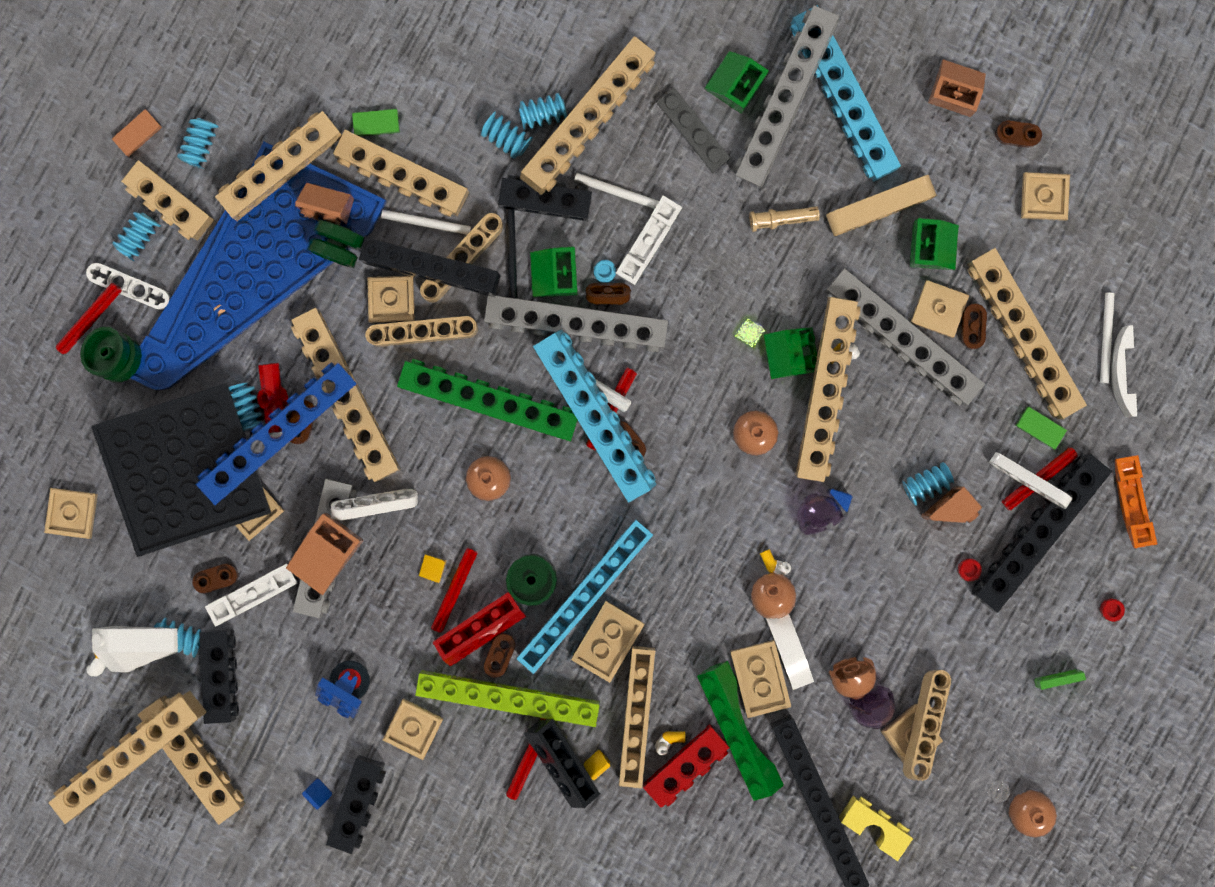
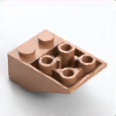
(324, 553)

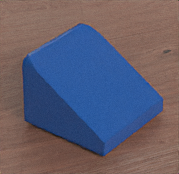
(842, 499)
(317, 793)

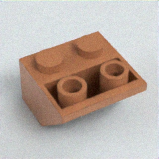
(957, 88)
(324, 203)

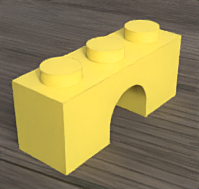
(893, 837)

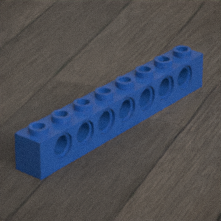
(217, 491)

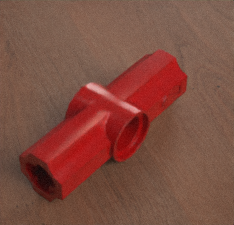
(272, 393)

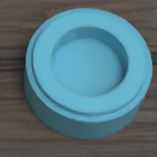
(604, 271)

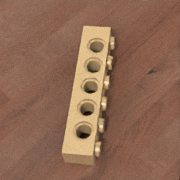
(350, 144)
(291, 166)
(637, 717)
(193, 772)

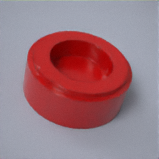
(969, 569)
(1112, 610)

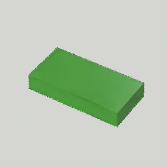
(376, 122)
(1041, 428)
(1059, 679)

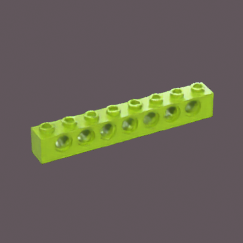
(507, 698)

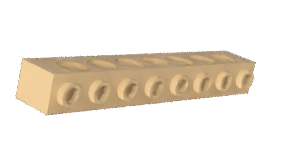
(636, 53)
(1072, 399)
(388, 464)
(805, 467)
(69, 806)

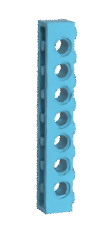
(857, 101)
(595, 428)
(584, 596)

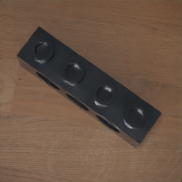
(578, 210)
(210, 685)
(562, 763)
(339, 836)

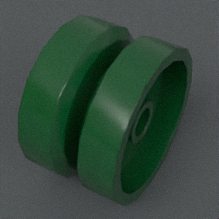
(336, 242)
(110, 354)
(518, 584)

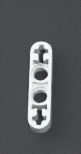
(129, 285)
(1030, 480)
(374, 504)

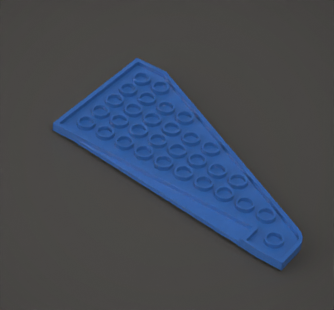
(247, 271)

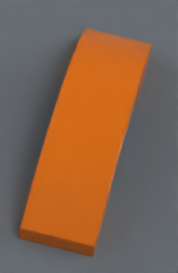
(1133, 502)

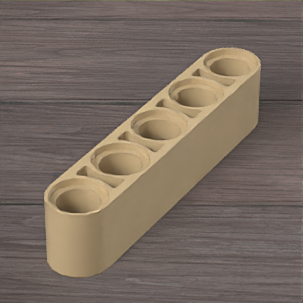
(881, 205)
(466, 247)
(411, 328)
(935, 718)

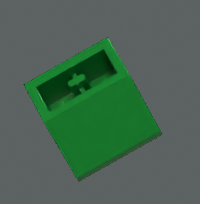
(737, 80)
(934, 244)
(554, 272)
(791, 352)

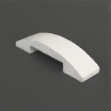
(649, 240)
(1125, 401)
(250, 595)
(790, 651)

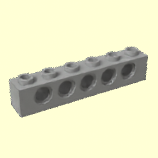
(304, 602)

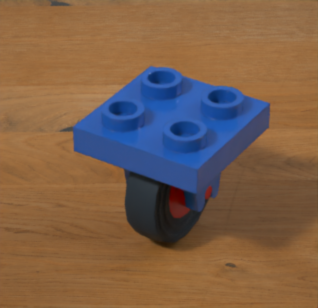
(345, 687)

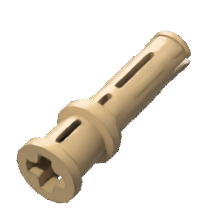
(773, 219)

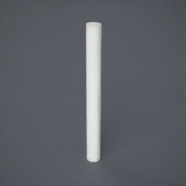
(612, 189)
(425, 222)
(1107, 338)

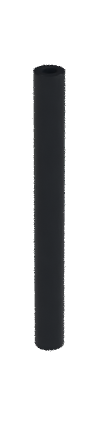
(511, 253)

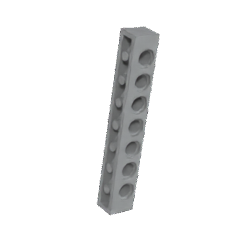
(827, 24)
(656, 327)
(969, 383)

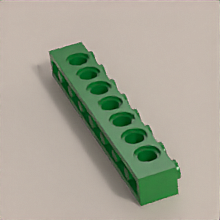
(410, 381)

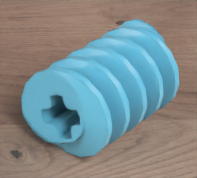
(542, 111)
(505, 136)
(197, 142)
(135, 235)
(244, 405)
(928, 483)
(186, 639)

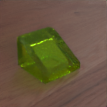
(750, 333)

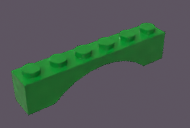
(721, 692)

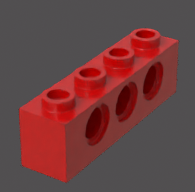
(479, 629)
(689, 753)

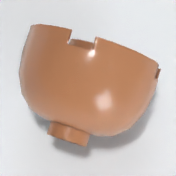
(755, 433)
(488, 478)
(773, 596)
(853, 677)
(1032, 814)

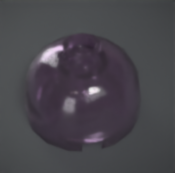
(818, 513)
(874, 708)

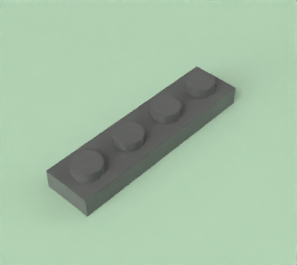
(693, 130)

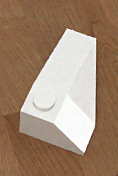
(132, 647)

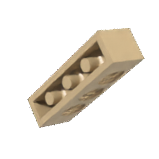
(141, 176)

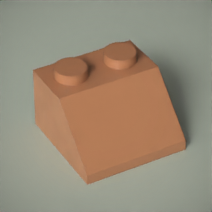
(954, 506)

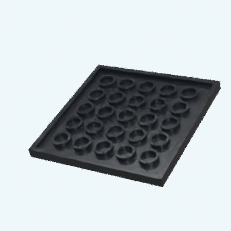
(156, 465)

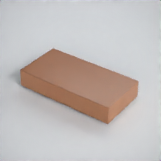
(136, 133)

